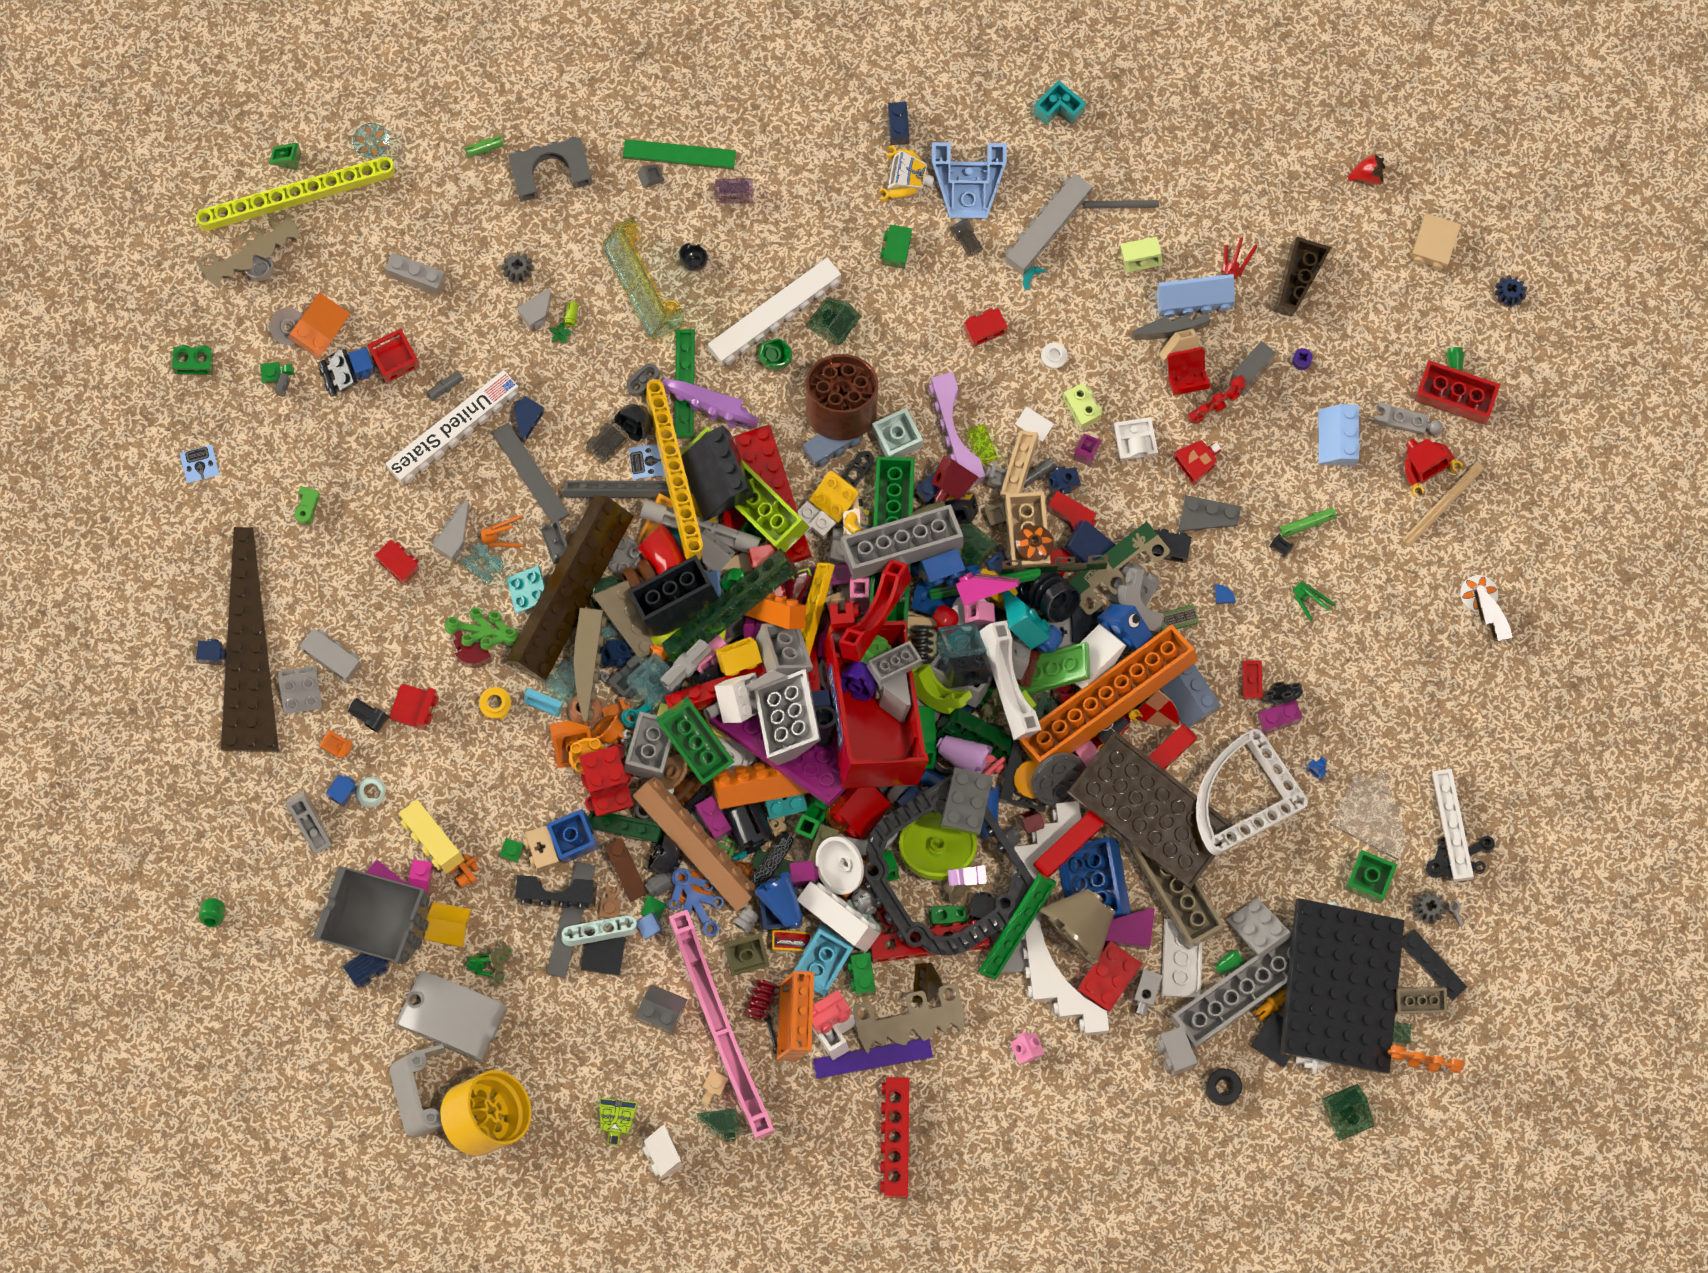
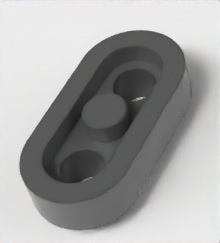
(640, 379)

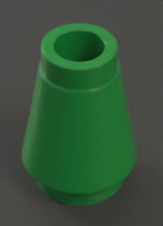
(1455, 357)
(1229, 962)

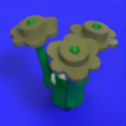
(497, 957)

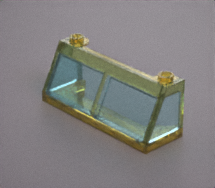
(655, 315)

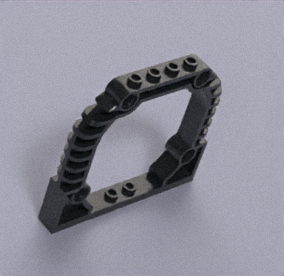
(895, 912)

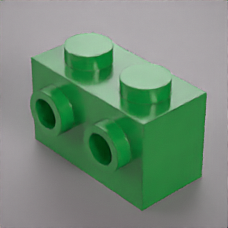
(863, 978)

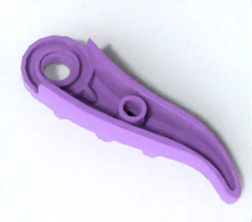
(712, 403)

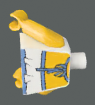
(906, 175)

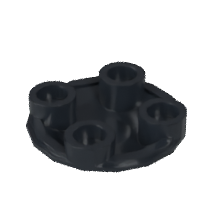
(1284, 693)

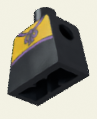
(964, 508)

